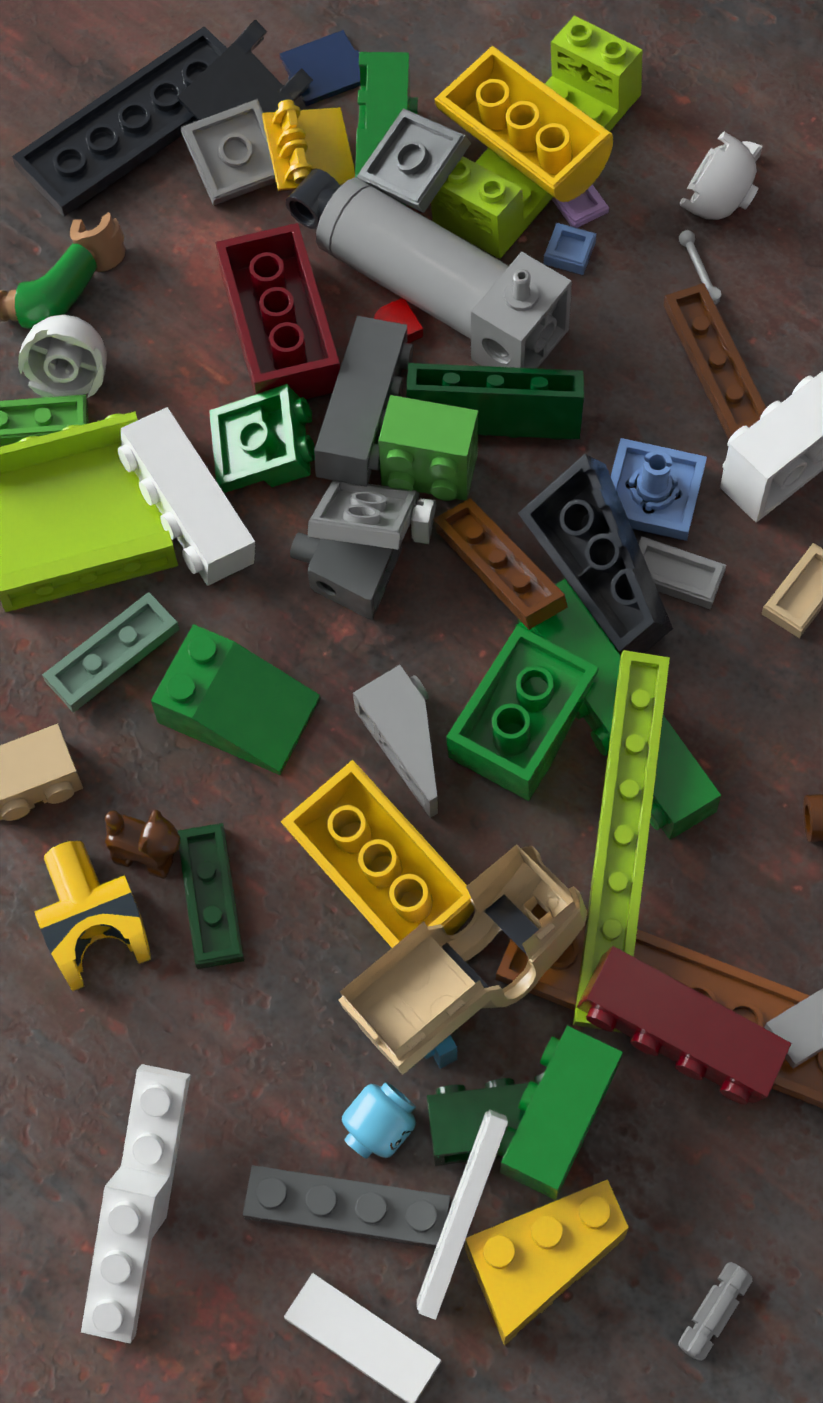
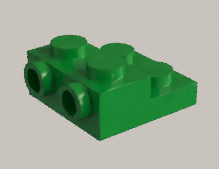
(262, 439)

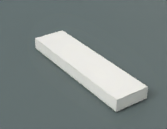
(461, 1213)

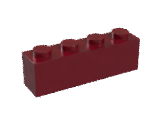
(683, 1026)

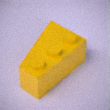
(542, 1253)

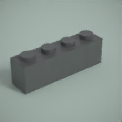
(367, 378)

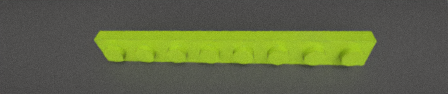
(624, 813)

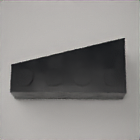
(598, 554)

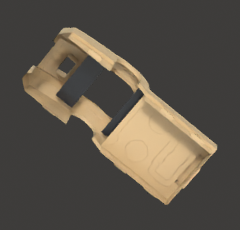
(427, 988)

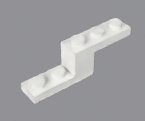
(135, 1204)

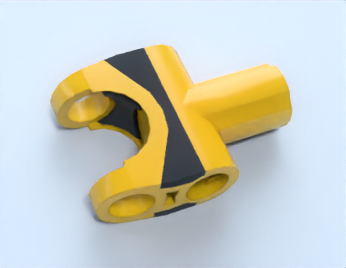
(87, 912)

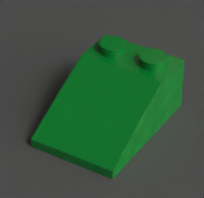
(233, 700)
(521, 712)

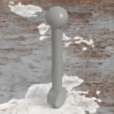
(687, 239)

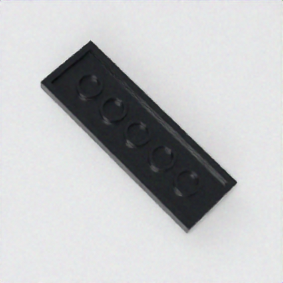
(118, 127)

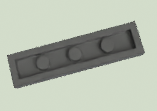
(345, 1206)

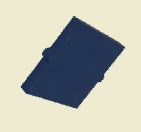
(330, 64)

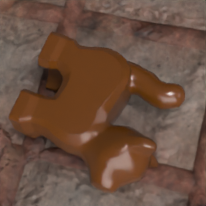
(142, 841)

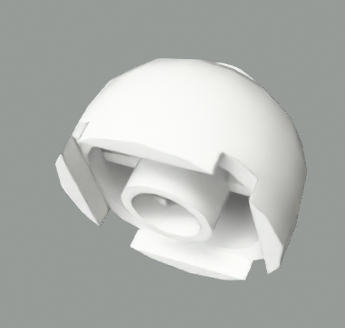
(723, 181)
(63, 357)

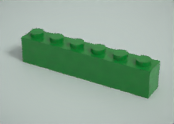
(681, 787)

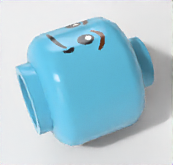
(378, 1120)

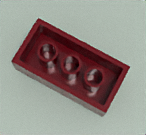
(278, 312)

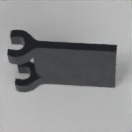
(240, 78)

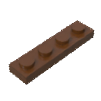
(714, 358)
(500, 563)

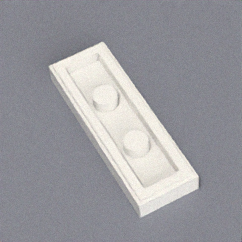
(362, 1339)

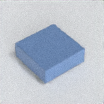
(570, 248)

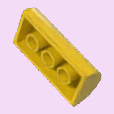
(528, 125)
(378, 857)

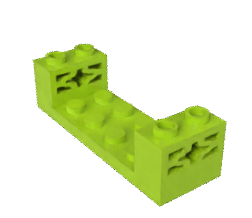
(494, 201)

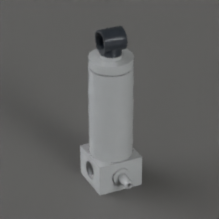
(505, 310)

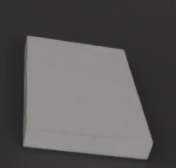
(363, 514)

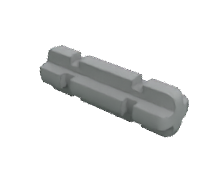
(715, 1311)

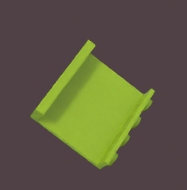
(74, 516)

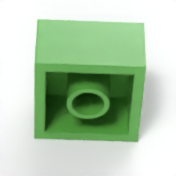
(428, 447)

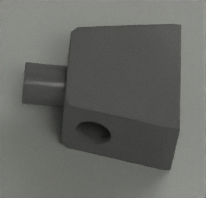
(347, 571)

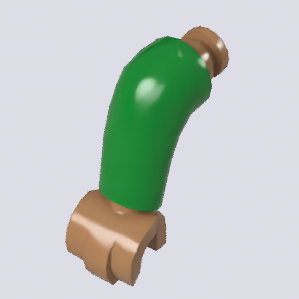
(66, 280)

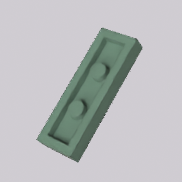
(111, 652)

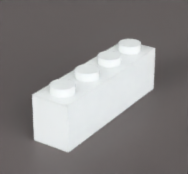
(186, 496)

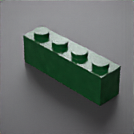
(507, 398)

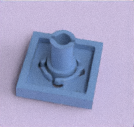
(656, 475)

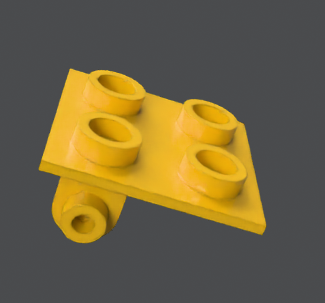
(307, 142)

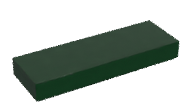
(210, 896)

